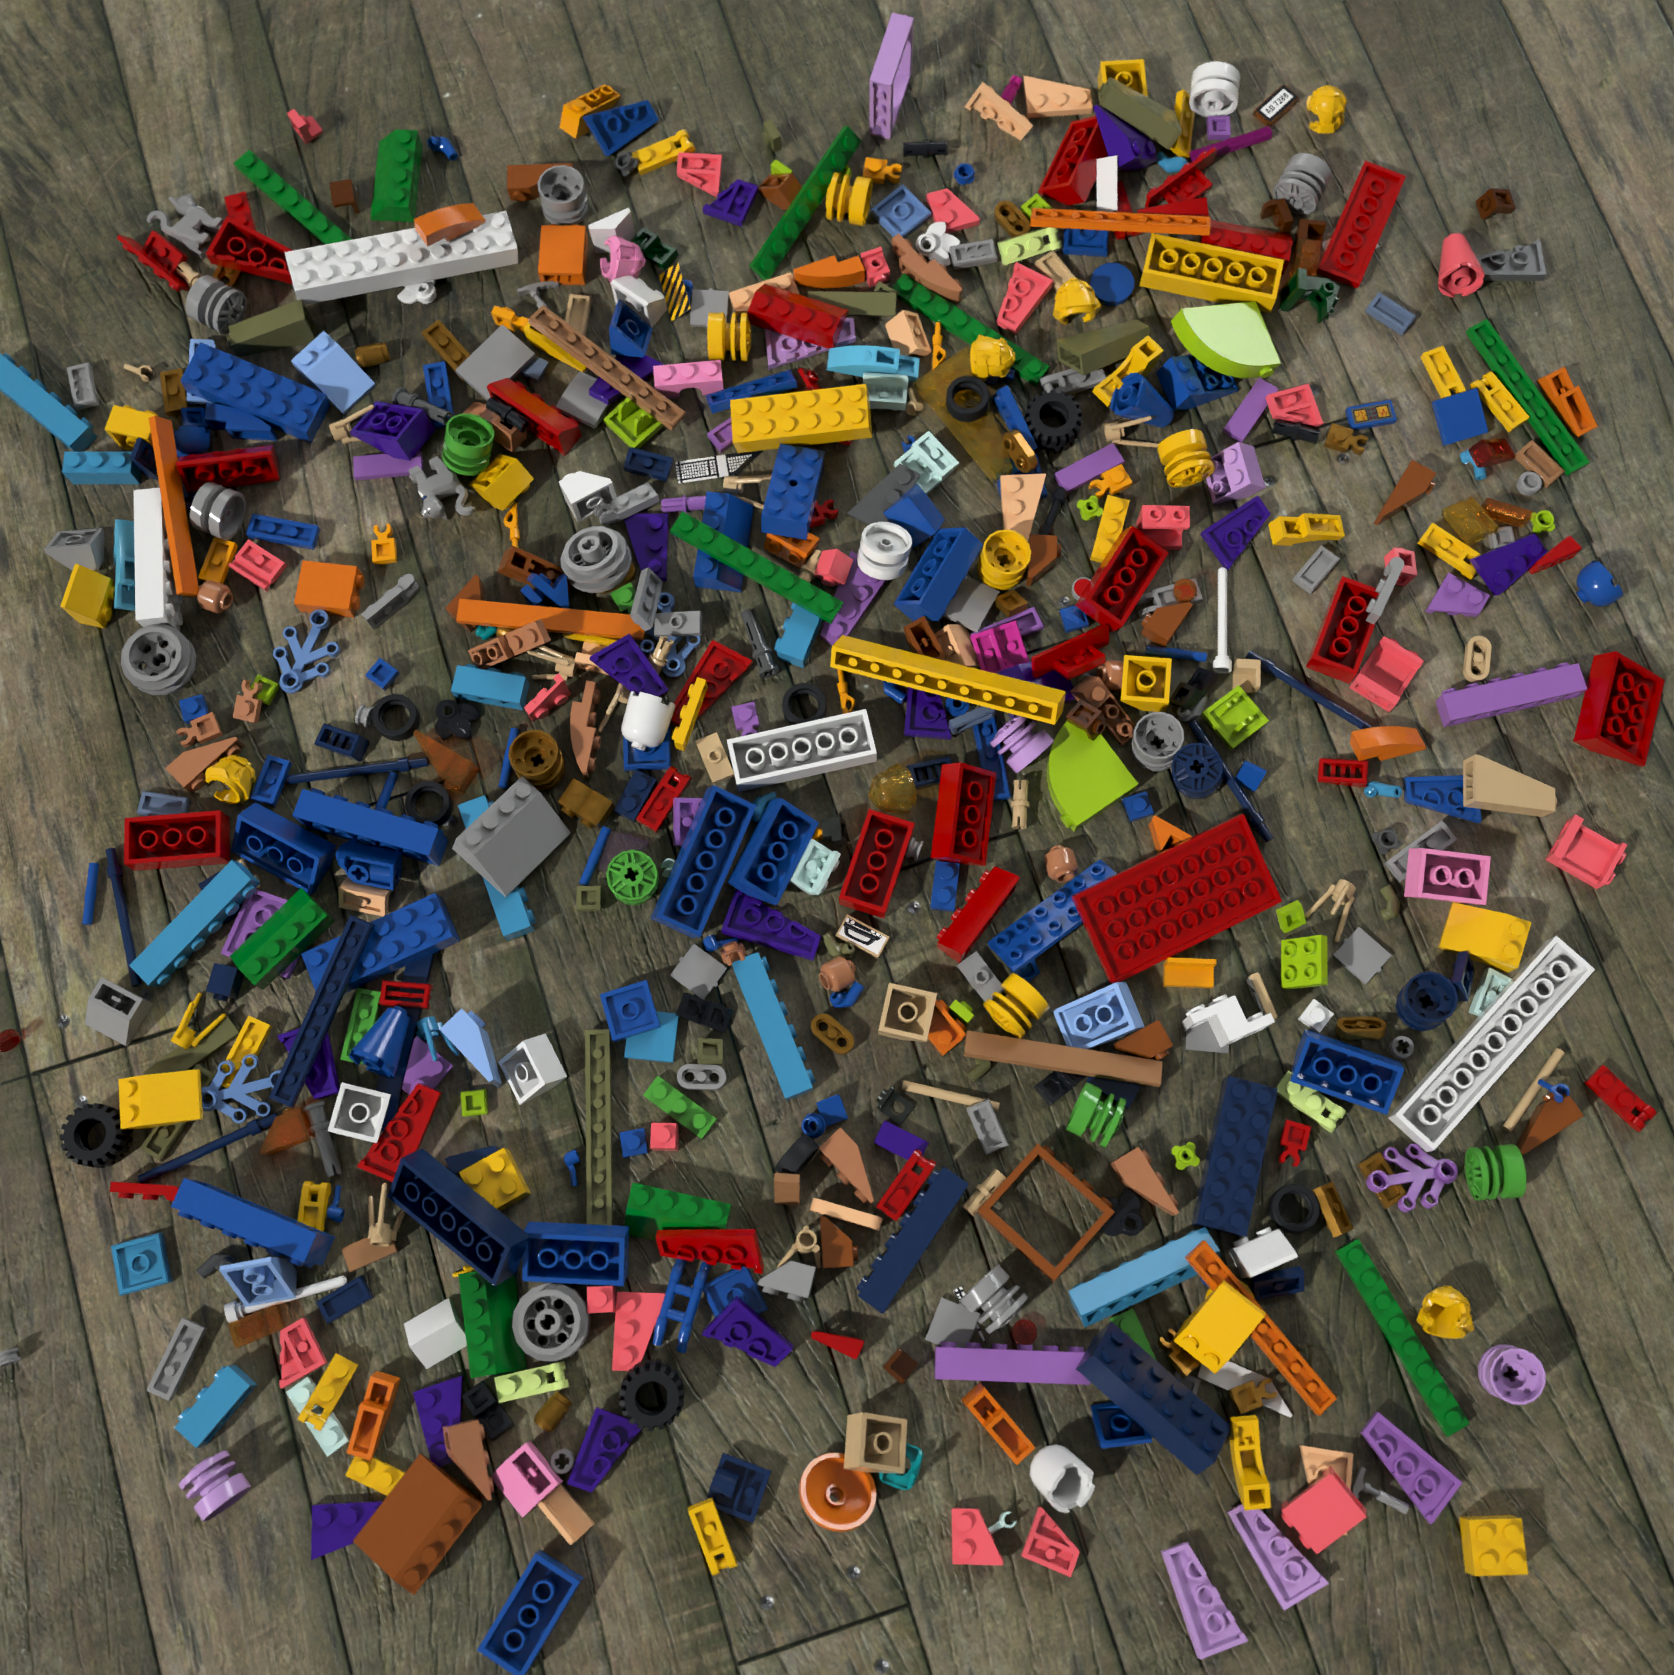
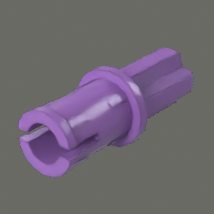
(683, 504)

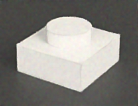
(1315, 1016)

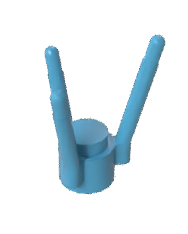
(428, 1031)

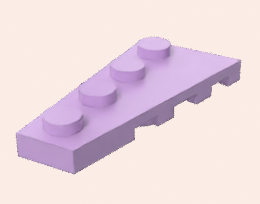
(785, 349)
(1281, 1564)
(1204, 1613)

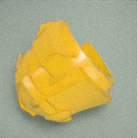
(1329, 105)
(1073, 298)
(991, 357)
(235, 773)
(1445, 1313)

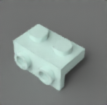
(886, 390)
(815, 868)

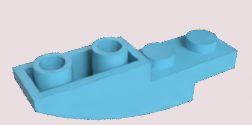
(872, 359)
(125, 565)

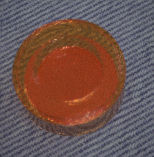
(1184, 590)

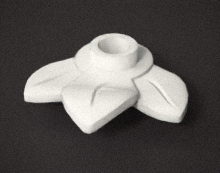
(939, 243)
(422, 292)

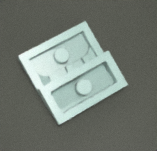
(930, 460)
(1487, 990)

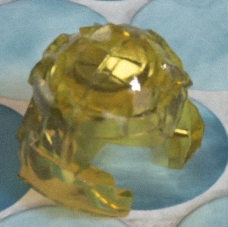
(893, 790)

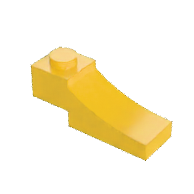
(1305, 528)

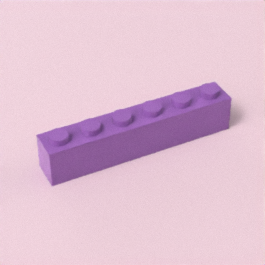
(1511, 694)
(1009, 1364)

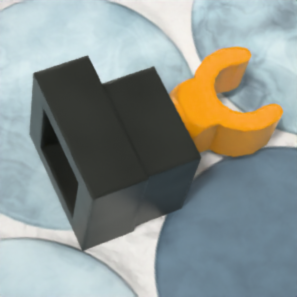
(832, 830)

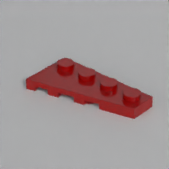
(720, 669)
(403, 1133)
(727, 1246)

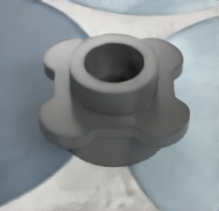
(626, 163)
(1390, 835)

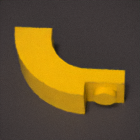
(1140, 360)
(1248, 1464)

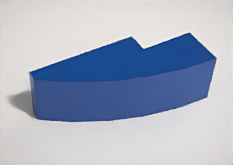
(238, 423)

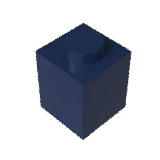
(225, 982)

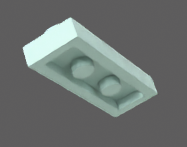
(333, 1434)

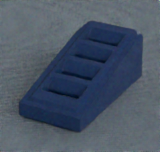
(144, 458)
(355, 748)
(920, 783)
(462, 1161)

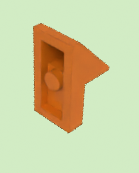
(1164, 831)

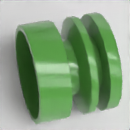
(467, 444)
(646, 881)
(1096, 1115)
(1495, 1172)

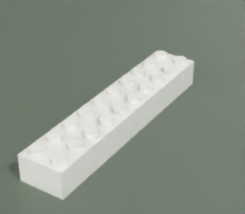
(398, 260)
(1491, 1044)

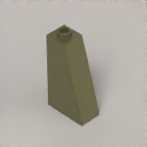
(1140, 112)
(273, 330)
(1101, 346)

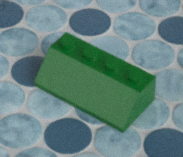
(397, 177)
(281, 939)
(661, 1209)
(488, 1325)

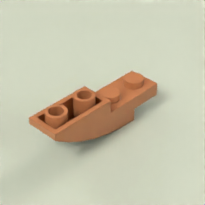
(930, 275)
(509, 644)
(583, 736)

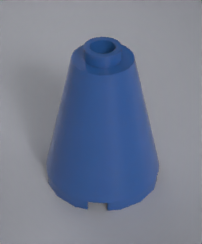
(1140, 399)
(383, 1043)

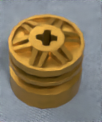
(532, 749)

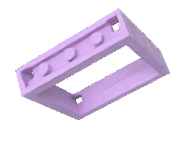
(887, 81)

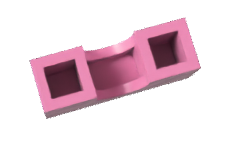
(701, 375)

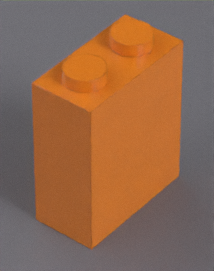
(563, 254)
(329, 588)

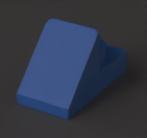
(556, 593)

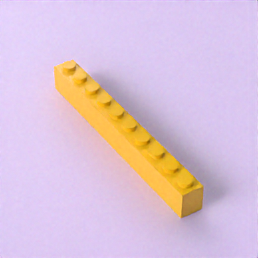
(948, 679)

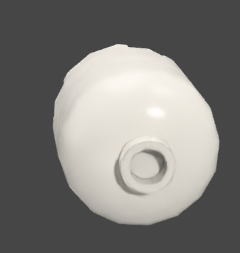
(646, 720)
(1061, 1477)

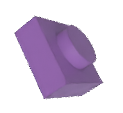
(1218, 127)

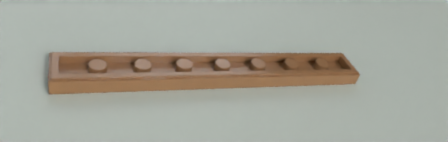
(607, 367)
(1063, 1058)

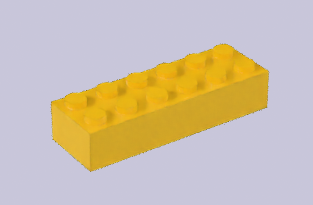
(1211, 272)
(801, 418)

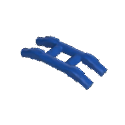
(686, 1318)

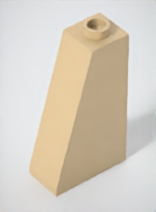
(1502, 789)

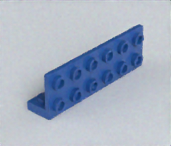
(1045, 924)

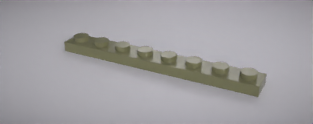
(598, 1127)

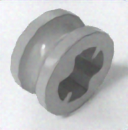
(364, 716)
(914, 849)
(1394, 1043)
(9, 1357)
(568, 1467)

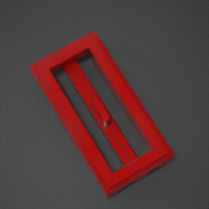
(426, 996)

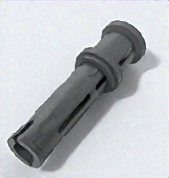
(403, 397)
(761, 652)
(319, 1127)

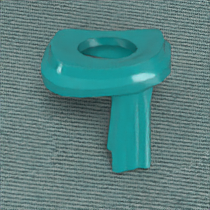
(908, 1480)

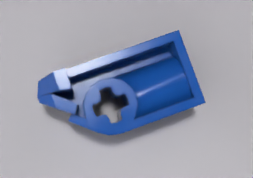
(370, 864)

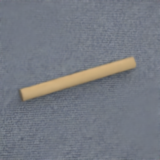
(1533, 1090)
(945, 1094)

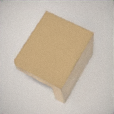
(1247, 675)

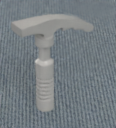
(532, 289)
(1380, 1495)

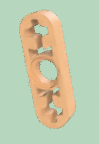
(846, 1214)

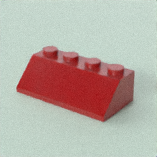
(1075, 163)
(1250, 240)
(796, 316)
(546, 420)
(229, 467)
(963, 814)
(977, 914)

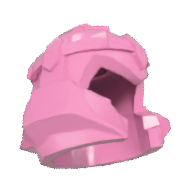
(625, 259)

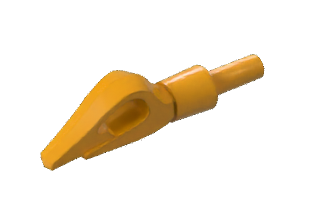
(937, 342)
(513, 525)
(843, 691)

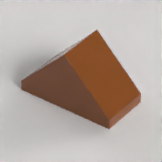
(922, 639)

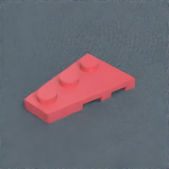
(1023, 296)
(634, 1326)

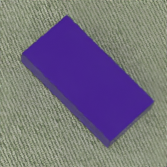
(899, 1141)

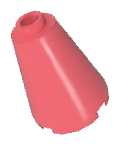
(1459, 267)

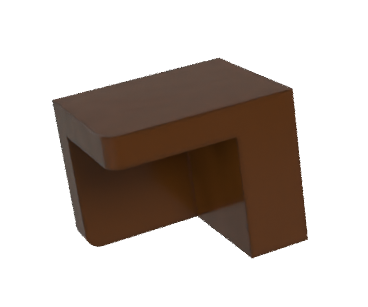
(344, 194)
(1310, 230)
(900, 1365)

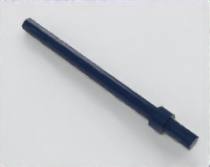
(1268, 666)
(403, 764)
(1255, 819)
(115, 873)
(253, 1128)

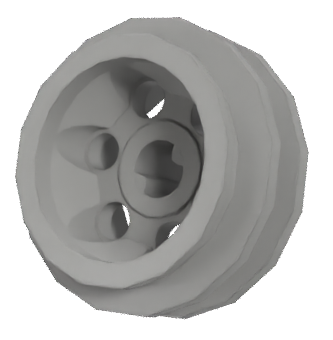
(596, 559)
(171, 672)
(526, 1311)

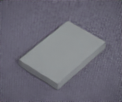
(495, 360)

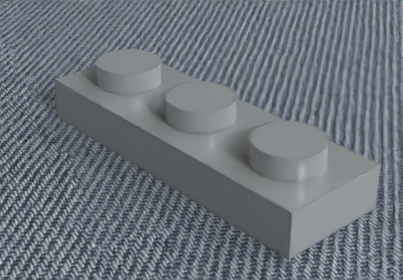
(646, 599)
(1436, 838)
(176, 1359)

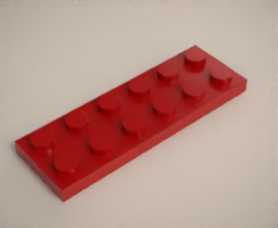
(1361, 224)

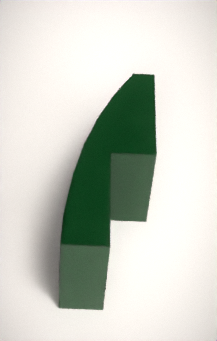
(655, 250)

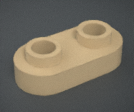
(1477, 661)

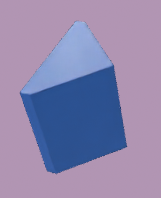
(628, 332)
(915, 514)
(1115, 1427)

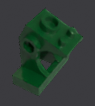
(1309, 288)

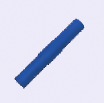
(1175, 653)
(506, 768)
(387, 790)
(594, 856)
(90, 894)

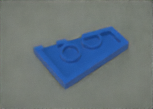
(620, 125)
(1011, 414)
(1439, 794)

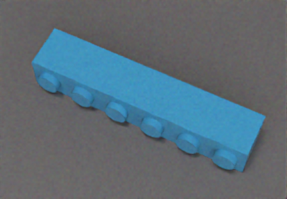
(44, 407)
(509, 910)
(195, 924)
(772, 1026)
(1137, 1279)

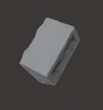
(116, 1011)
(790, 1278)

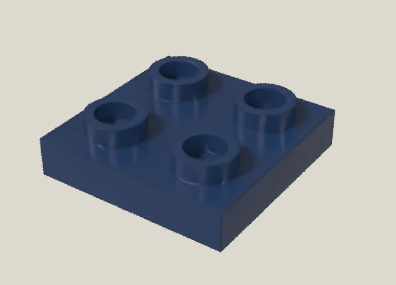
(738, 1487)

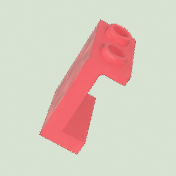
(1164, 524)
(1386, 673)
(1586, 853)
(1323, 1511)

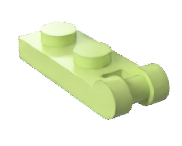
(1028, 245)
(1310, 1102)
(530, 1382)

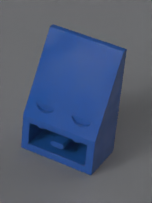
(1192, 383)

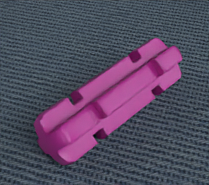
(1011, 88)

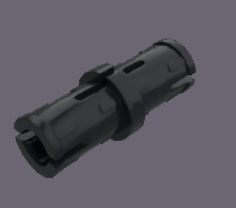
(924, 148)
(508, 414)
(1295, 431)

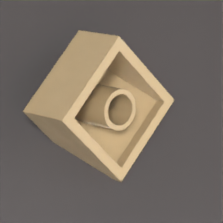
(907, 1013)
(875, 1443)

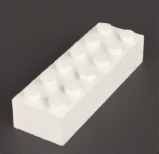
(154, 577)
(802, 750)

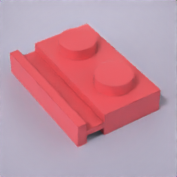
(257, 565)

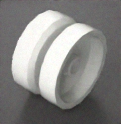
(1214, 89)
(884, 550)

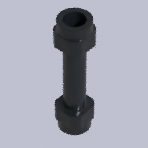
(1058, 499)

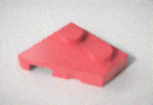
(701, 171)
(951, 210)
(1295, 406)
(547, 699)
(299, 1352)
(972, 1539)
(1049, 1545)

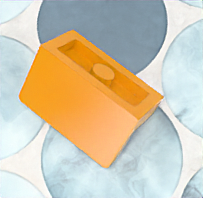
(1189, 972)

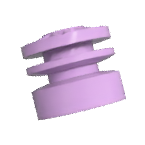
(1021, 742)
(1524, 1381)
(214, 1485)

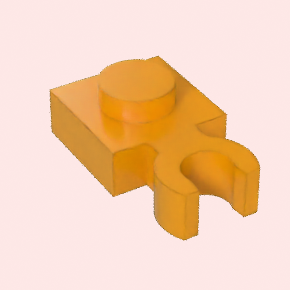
(879, 171)
(508, 319)
(1113, 480)
(384, 549)

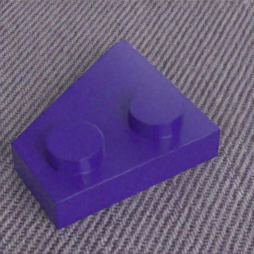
(734, 203)

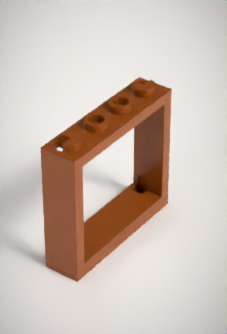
(1017, 1241)

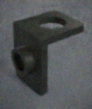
(885, 1100)

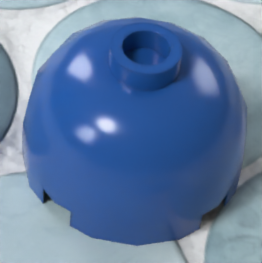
(192, 440)
(1597, 586)

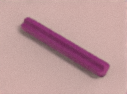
(1235, 143)

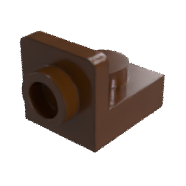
(1495, 202)
(1281, 214)
(1087, 719)

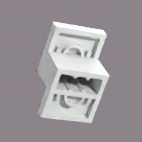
(1227, 1020)

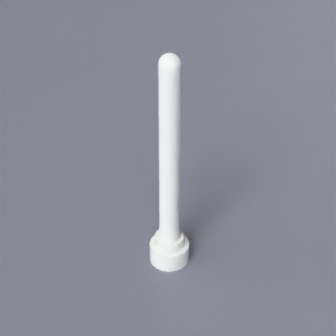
(1222, 662)
(236, 1311)

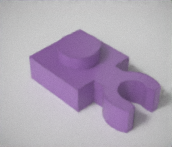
(745, 718)

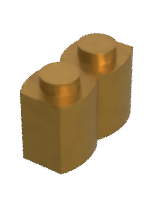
(586, 805)

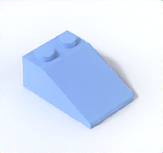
(333, 372)
(1099, 1017)
(472, 1040)
(262, 1280)

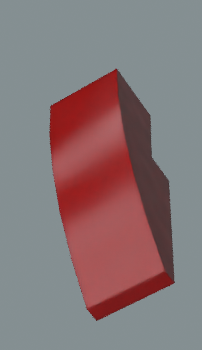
(1191, 207)

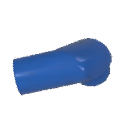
(893, 692)
(847, 999)

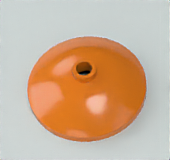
(852, 1488)

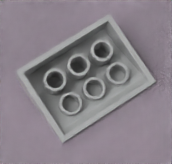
(512, 837)

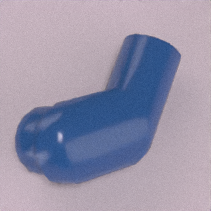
(442, 145)

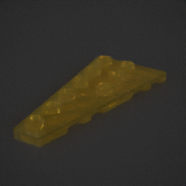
(978, 437)

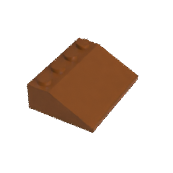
(417, 1523)

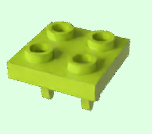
(632, 423)
(1234, 717)
(1304, 962)

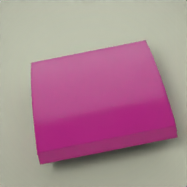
(1000, 647)

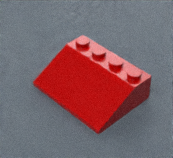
(1619, 708)

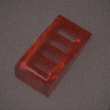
(1491, 452)

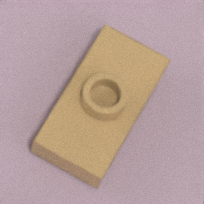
(714, 758)

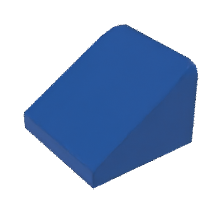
(1250, 776)
(832, 1110)

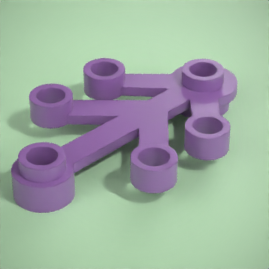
(1415, 1175)

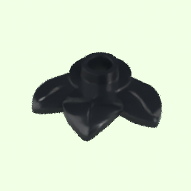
(457, 722)
(1124, 1208)

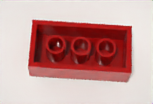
(1122, 578)
(1343, 632)
(177, 840)
(876, 863)

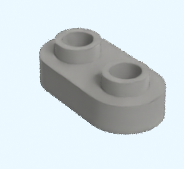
(702, 1077)

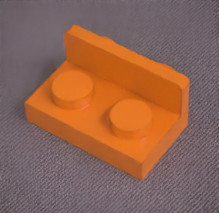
(791, 549)
(944, 1030)

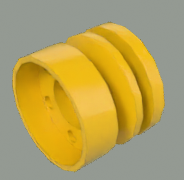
(848, 199)
(728, 336)
(1185, 458)
(1008, 549)
(1020, 1001)

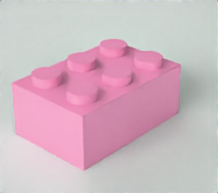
(1447, 876)

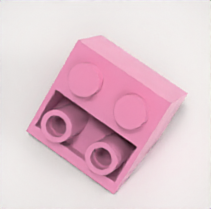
(526, 1478)

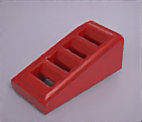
(1563, 551)
(1343, 763)
(842, 1344)

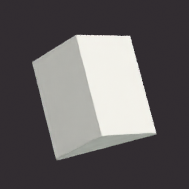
(436, 1333)

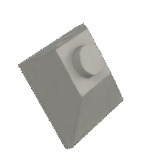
(78, 547)

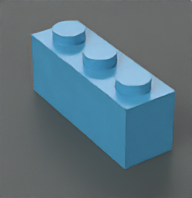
(100, 468)
(798, 636)
(490, 686)
(215, 1405)

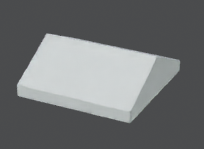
(616, 224)

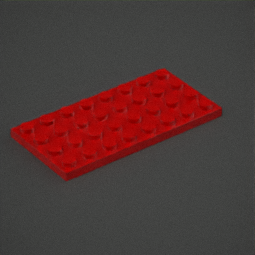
(1176, 899)

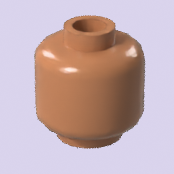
(214, 596)
(1111, 674)
(1061, 863)
(837, 974)

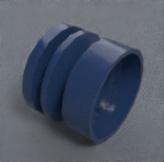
(1185, 778)
(1439, 999)

